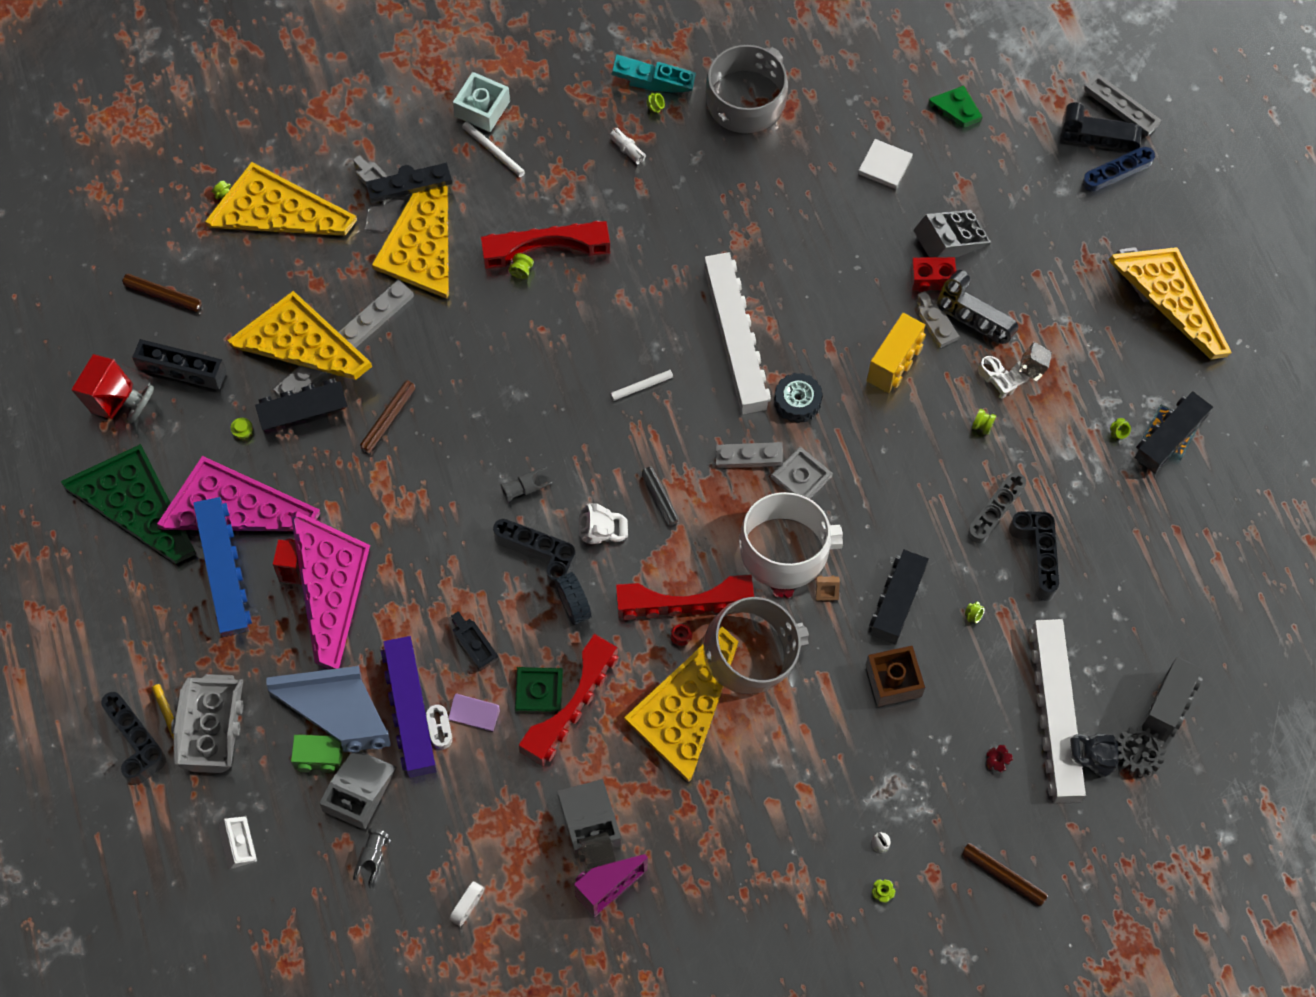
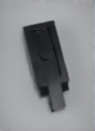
(474, 642)

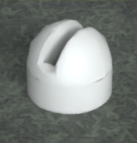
(877, 845)

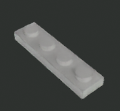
(1121, 104)

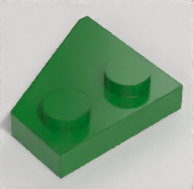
(958, 106)

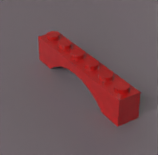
(588, 238)
(638, 601)
(543, 738)

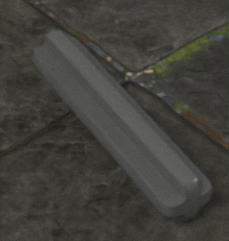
(660, 496)

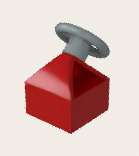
(106, 388)

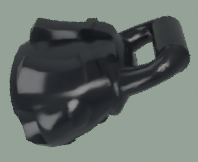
(1098, 752)

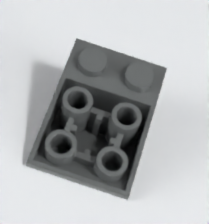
(951, 234)
(357, 789)
(588, 813)

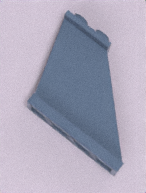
(334, 703)

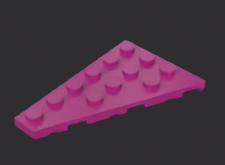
(249, 502)
(331, 578)

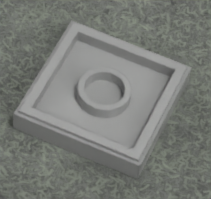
(801, 474)

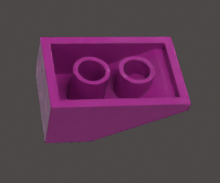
(605, 883)

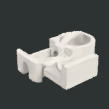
(1002, 381)

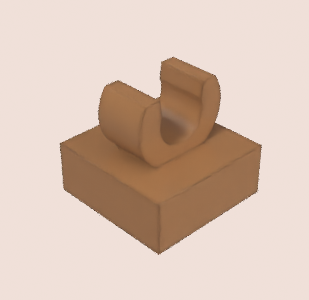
(827, 588)

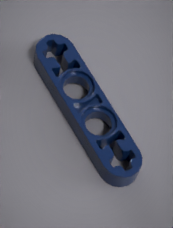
(1120, 171)

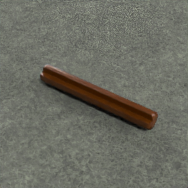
(162, 292)
(387, 416)
(1005, 874)

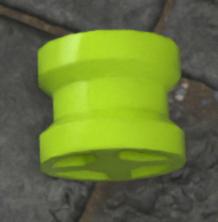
(521, 266)
(983, 421)

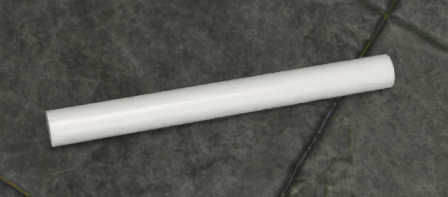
(493, 149)

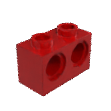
(932, 268)
(286, 562)

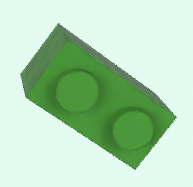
(316, 753)

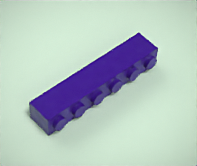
(409, 706)

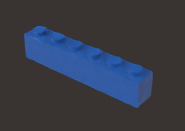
(221, 566)

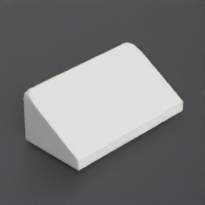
(237, 842)

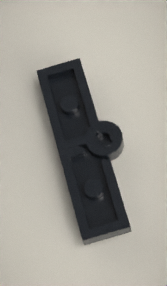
(408, 182)

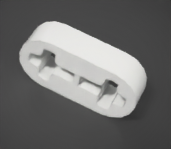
(444, 726)
(467, 904)

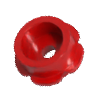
(681, 629)

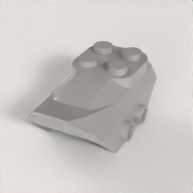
(207, 723)

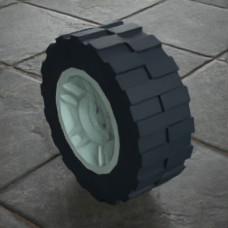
(792, 387)

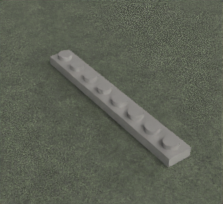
(354, 332)

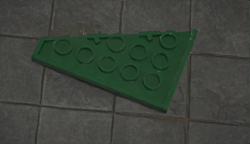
(133, 498)

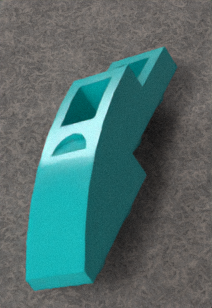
(653, 77)

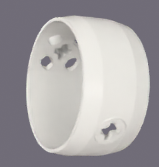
(795, 508)

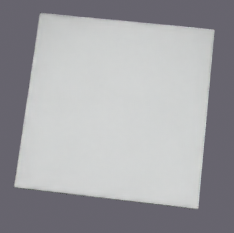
(885, 164)

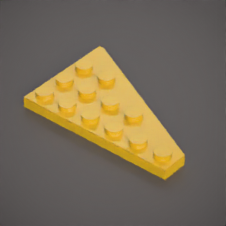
(274, 204)
(419, 243)
(1171, 288)
(300, 336)
(681, 709)

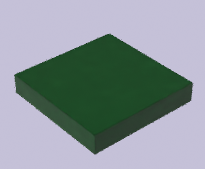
(538, 690)

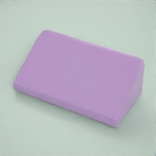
(474, 712)

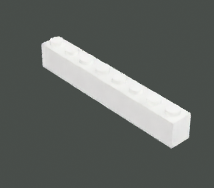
(736, 334)
(1057, 710)

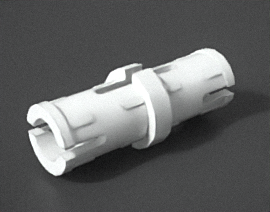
(627, 146)

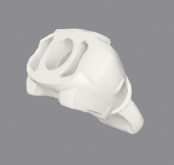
(597, 525)

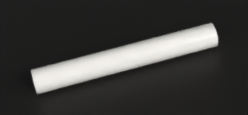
(641, 385)

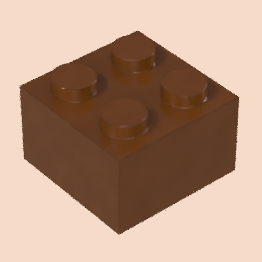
(895, 676)

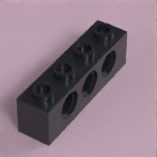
(179, 364)

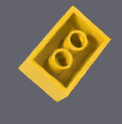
(896, 353)

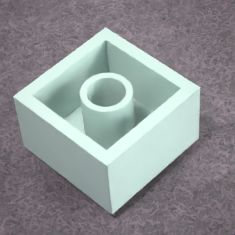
(481, 101)

